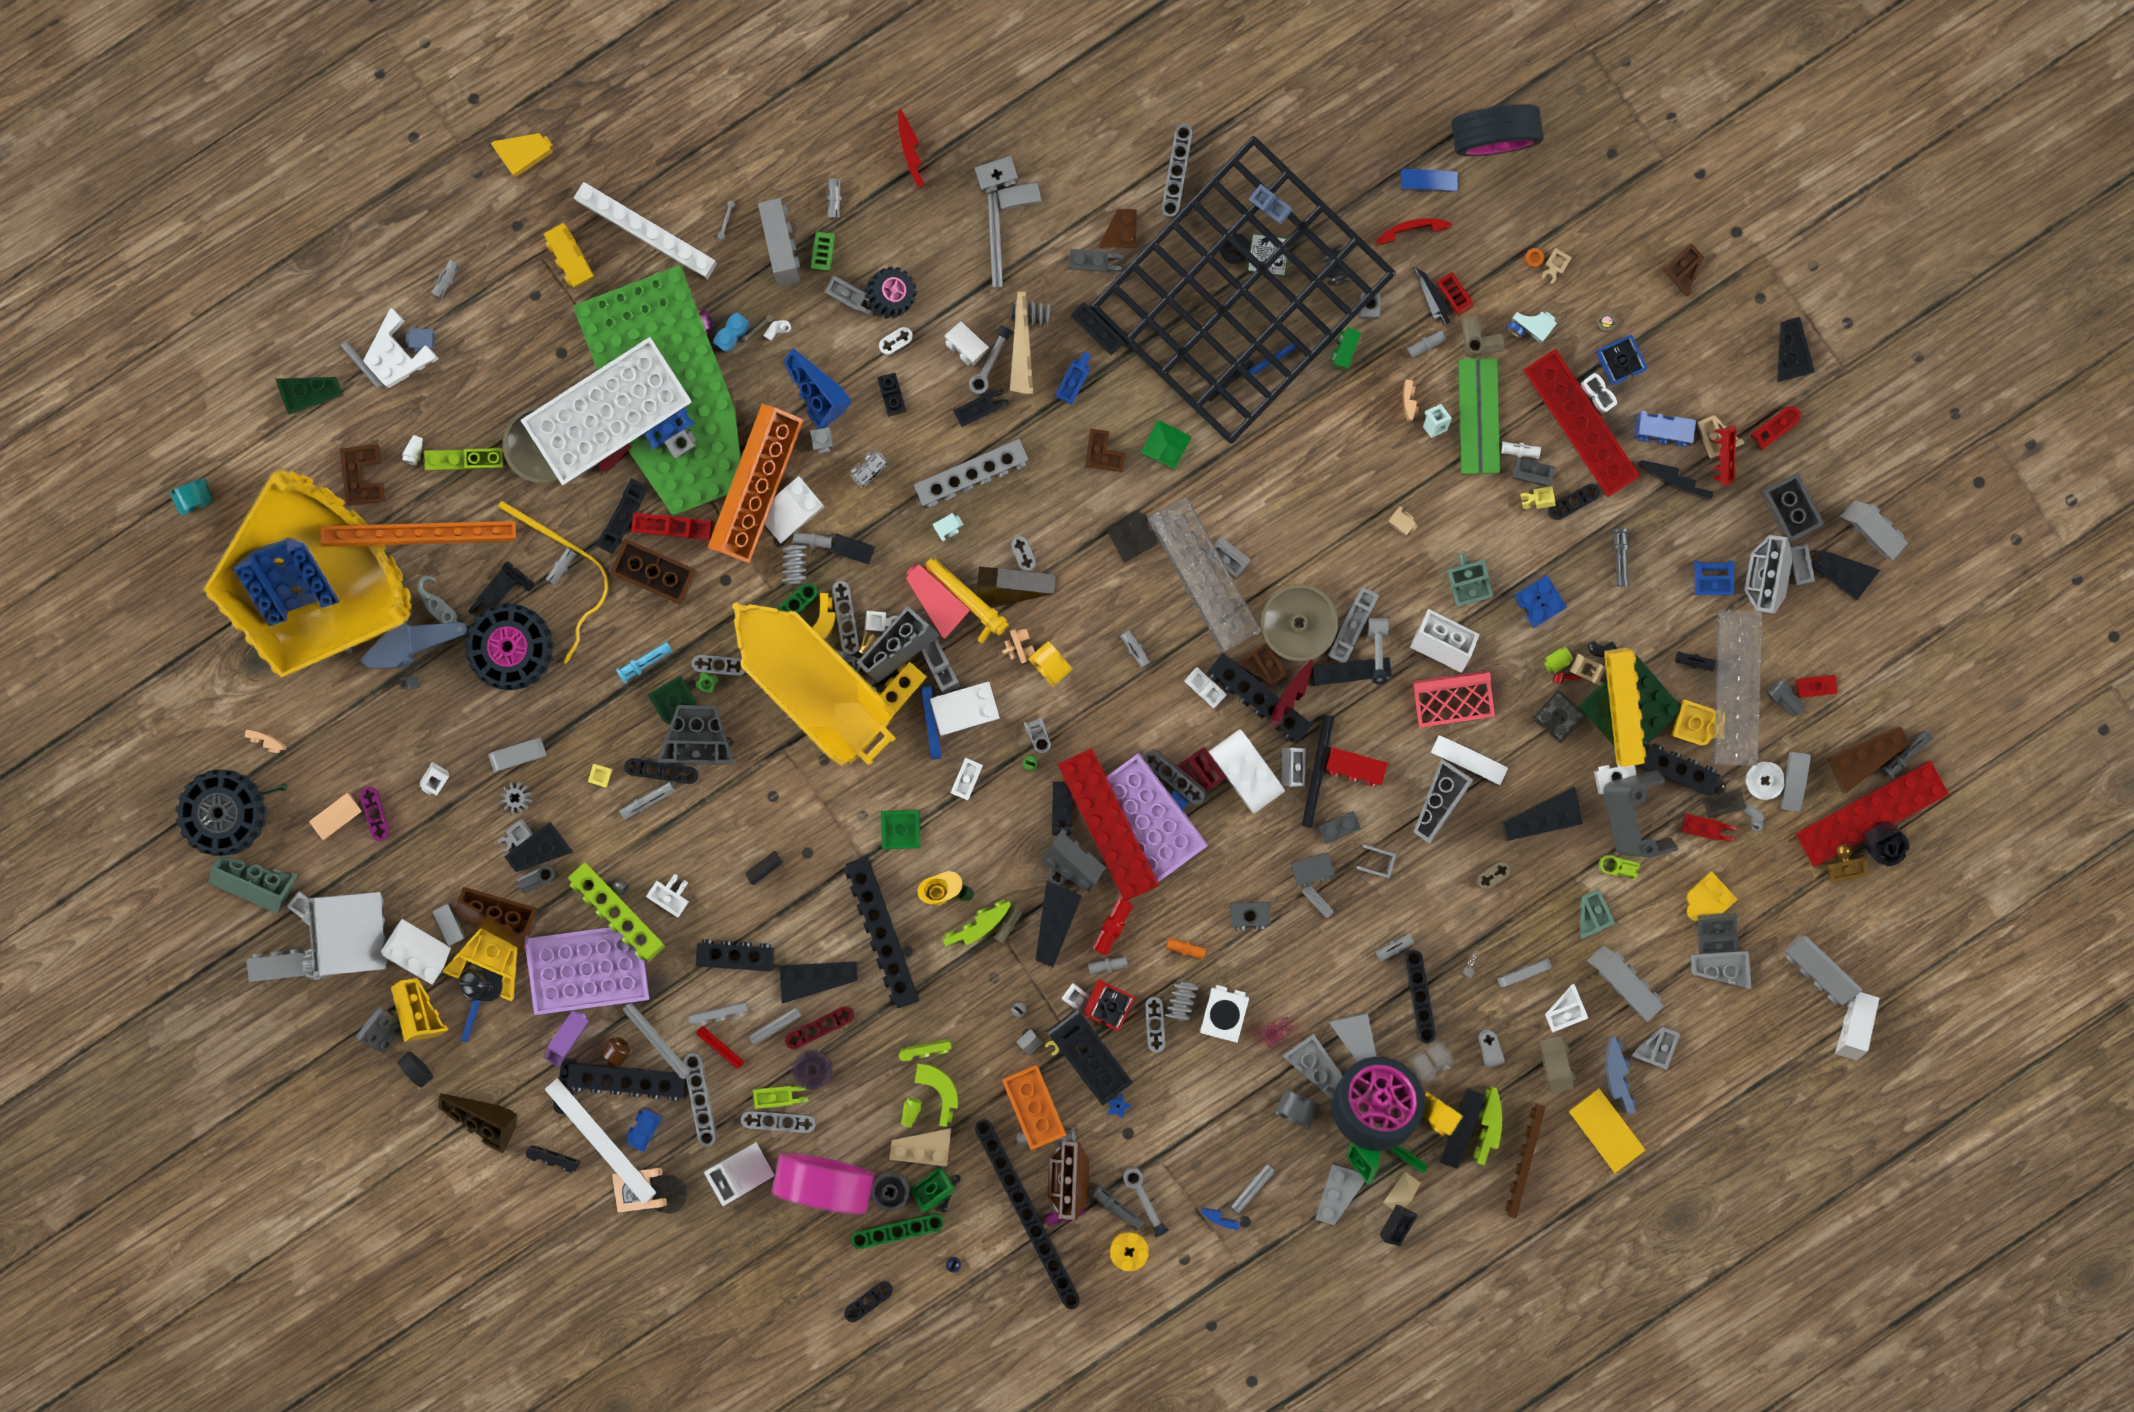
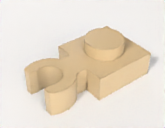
(1557, 263)

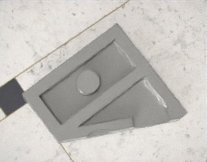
(1658, 1047)

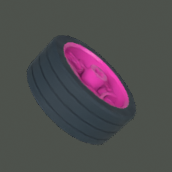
(1497, 130)
(1378, 1103)

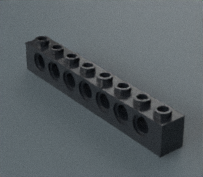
(897, 998)

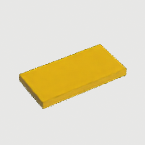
(1606, 1130)

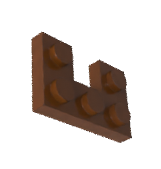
(355, 490)

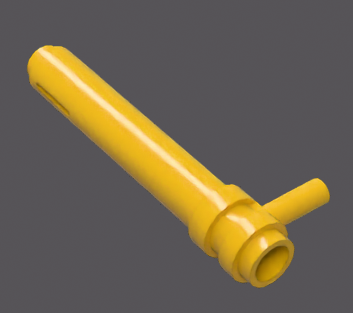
(988, 616)

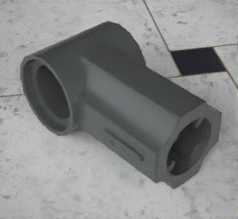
(1782, 695)
(535, 879)

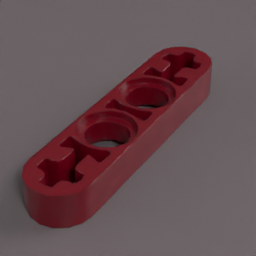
(818, 1024)

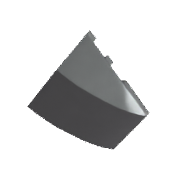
(696, 738)

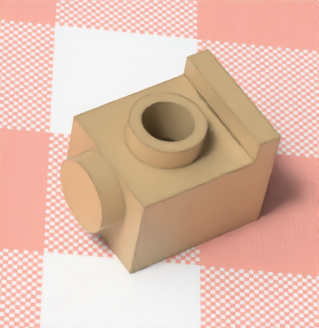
(1402, 522)

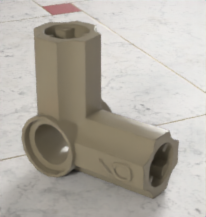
(1485, 344)

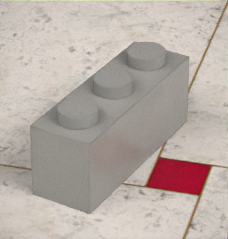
(275, 966)

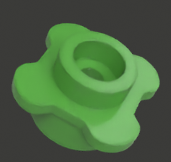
(706, 687)

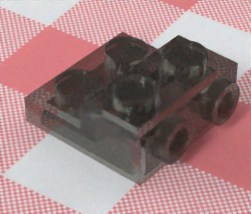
(1132, 536)

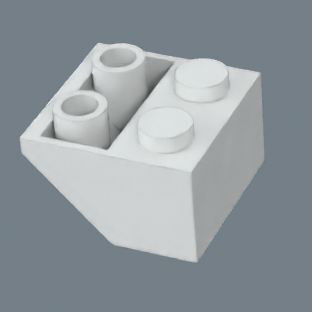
(966, 343)

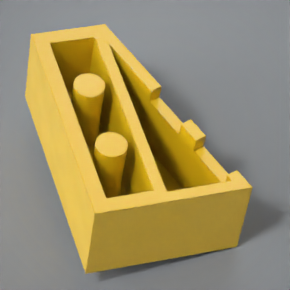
(568, 256)
(415, 1012)
(1440, 1115)

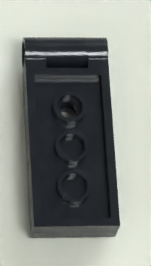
(1094, 1063)

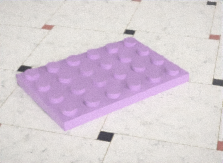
(1155, 817)
(584, 970)

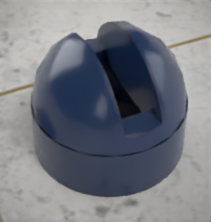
(957, 1266)

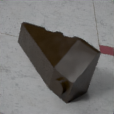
(1008, 586)
(487, 1120)

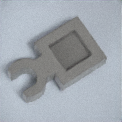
(516, 835)

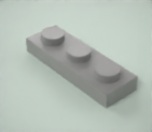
(718, 1014)

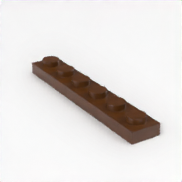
(1522, 1168)

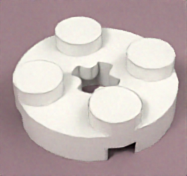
(1775, 780)

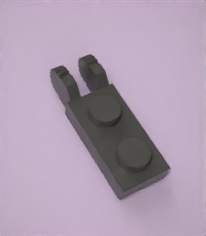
(1093, 260)

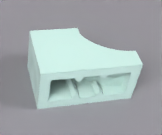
(1536, 326)

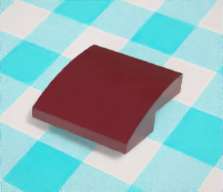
(1202, 769)

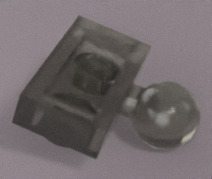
(1723, 802)

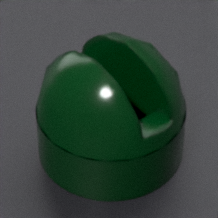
(966, 893)

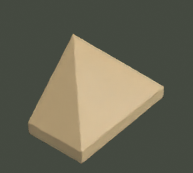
(1402, 1192)

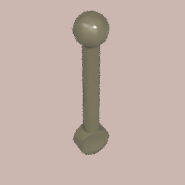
(769, 318)

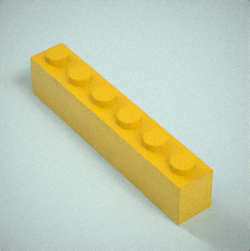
(1624, 707)

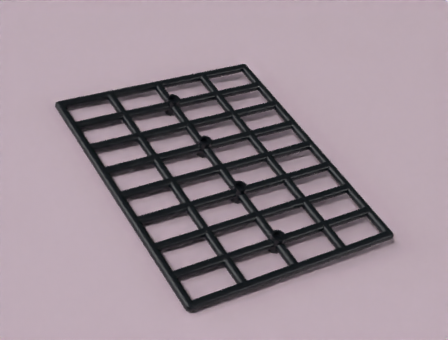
(1242, 290)

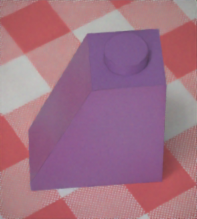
(566, 1038)

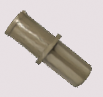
(1008, 924)

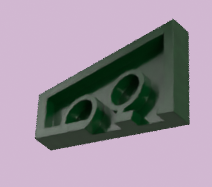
(307, 392)

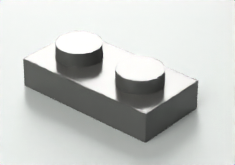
(1339, 827)

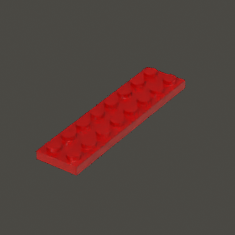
(1581, 423)
(1888, 803)
(1108, 824)

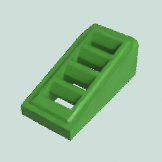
(822, 267)

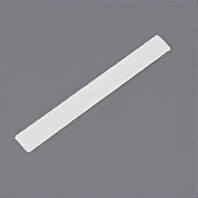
(600, 1141)

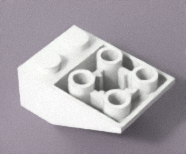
(739, 1174)

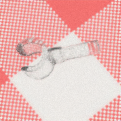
(1468, 971)

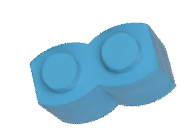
(735, 328)

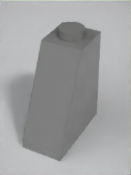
(1356, 1035)

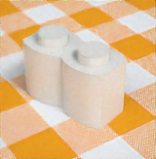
(1596, 390)

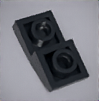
(891, 394)
(852, 548)

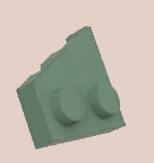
(1594, 914)

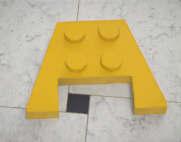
(490, 953)

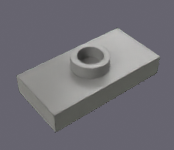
(1801, 565)

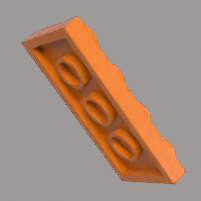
(1034, 1107)

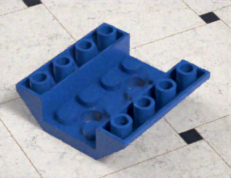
(272, 582)

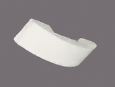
(1469, 760)

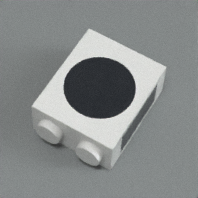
(1224, 1013)

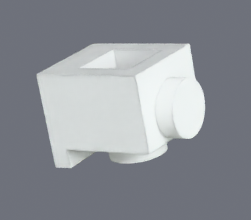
(434, 786)

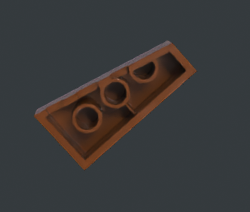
(1863, 759)
(498, 916)

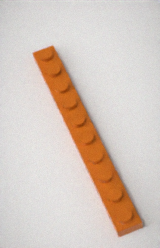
(418, 533)

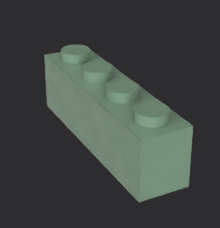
(253, 883)

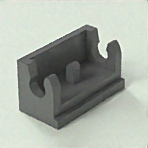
(1533, 472)

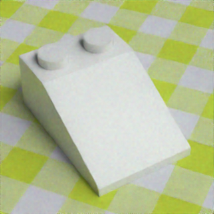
(792, 509)
(964, 708)

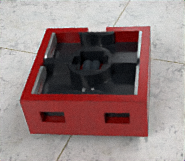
(1108, 1005)

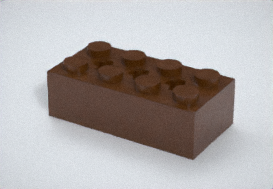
(649, 560)

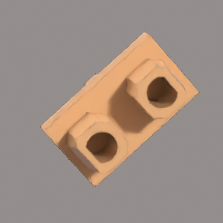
(1018, 636)

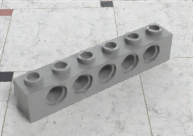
(995, 456)

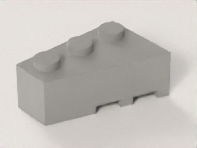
(1875, 529)

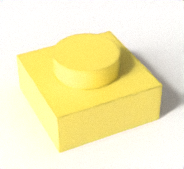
(600, 775)

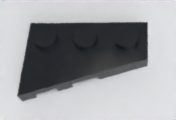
(1793, 352)
(1845, 573)
(538, 849)

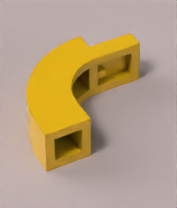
(826, 619)

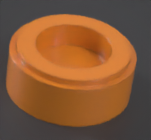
(1534, 257)

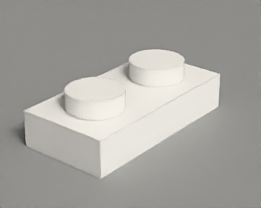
(966, 779)

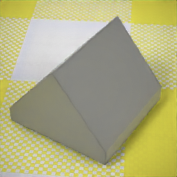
(1029, 1042)

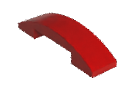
(1435, 225)

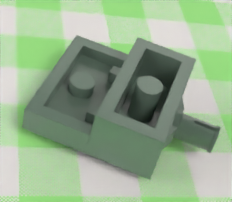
(1469, 581)

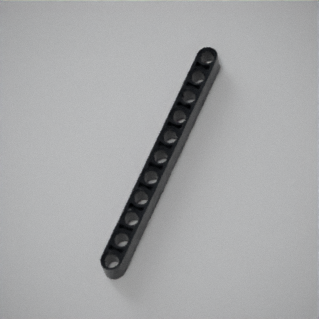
(1028, 1223)

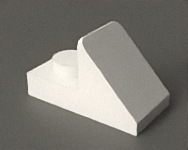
(1076, 997)

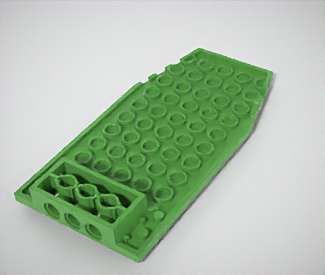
(668, 314)

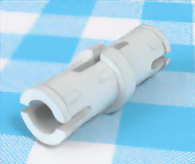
(1520, 450)

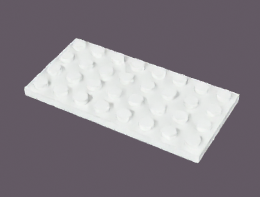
(606, 411)

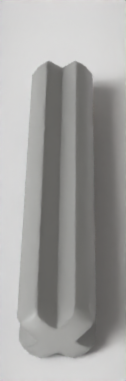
(775, 1026)
(1252, 1189)

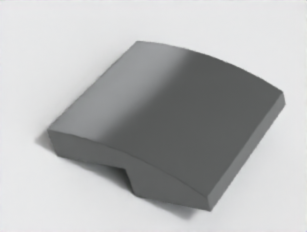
(1717, 933)

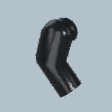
(1598, 650)

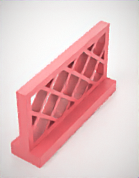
(1449, 682)

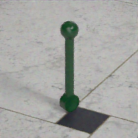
(282, 787)

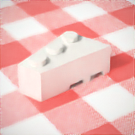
(1857, 1026)

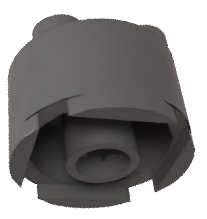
(1297, 1109)
(887, 1201)

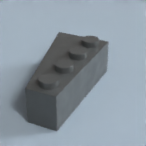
(897, 644)

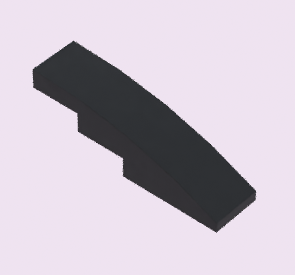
(1670, 476)
(1459, 1138)

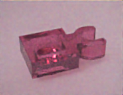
(1273, 1034)

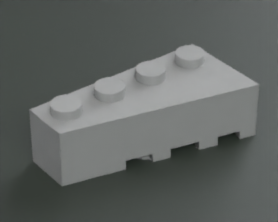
(1444, 795)
(1626, 982)

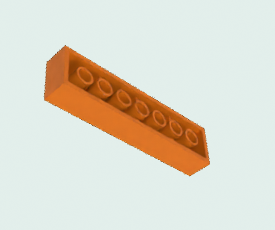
(755, 483)

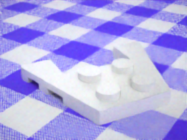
(389, 359)

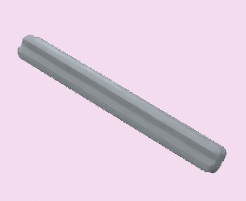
(995, 243)
(655, 1039)

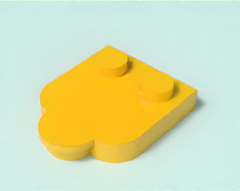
(1695, 723)
(1709, 897)

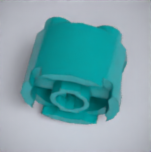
(191, 495)

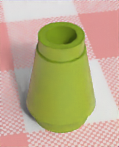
(910, 1111)

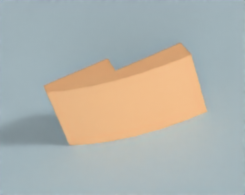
(1410, 407)
(269, 742)

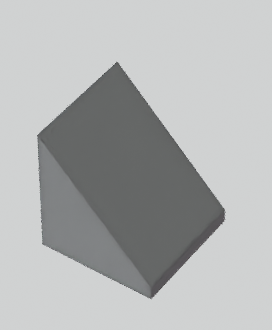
(409, 682)

